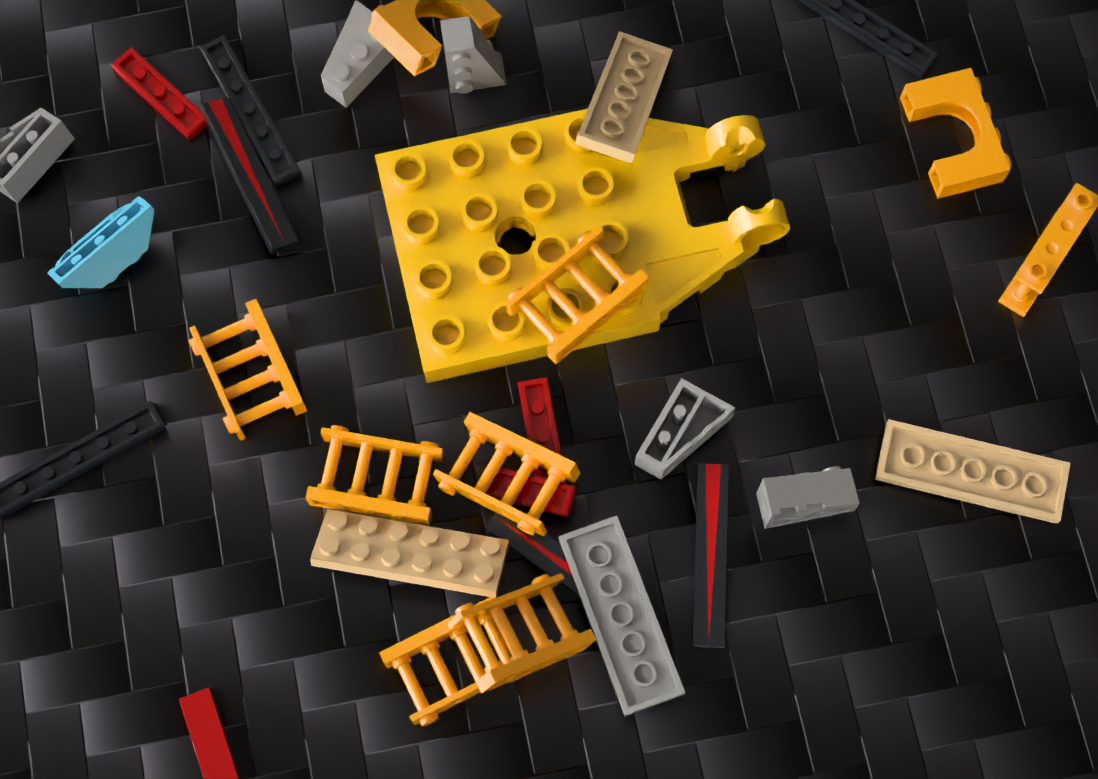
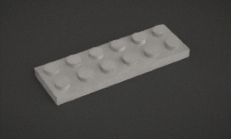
(621, 616)

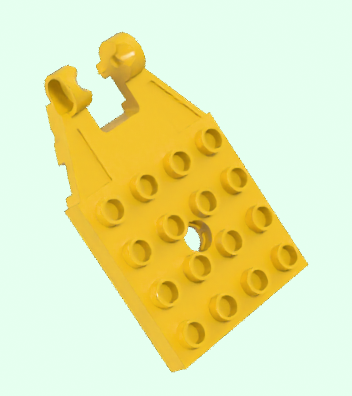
(464, 192)

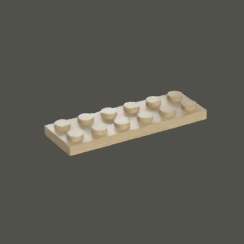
(624, 97)
(973, 471)
(410, 553)

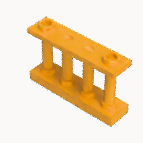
(1050, 250)
(582, 323)
(276, 372)
(506, 443)
(385, 504)
(428, 643)
(521, 661)

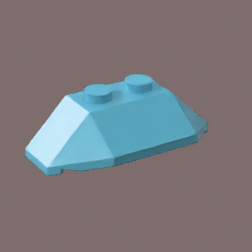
(106, 248)

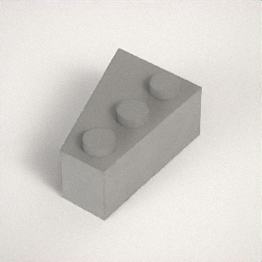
(469, 57)
(354, 59)
(30, 152)
(681, 428)
(806, 496)

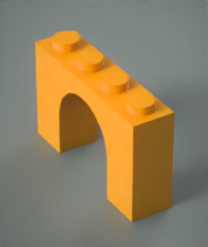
(410, 42)
(961, 97)

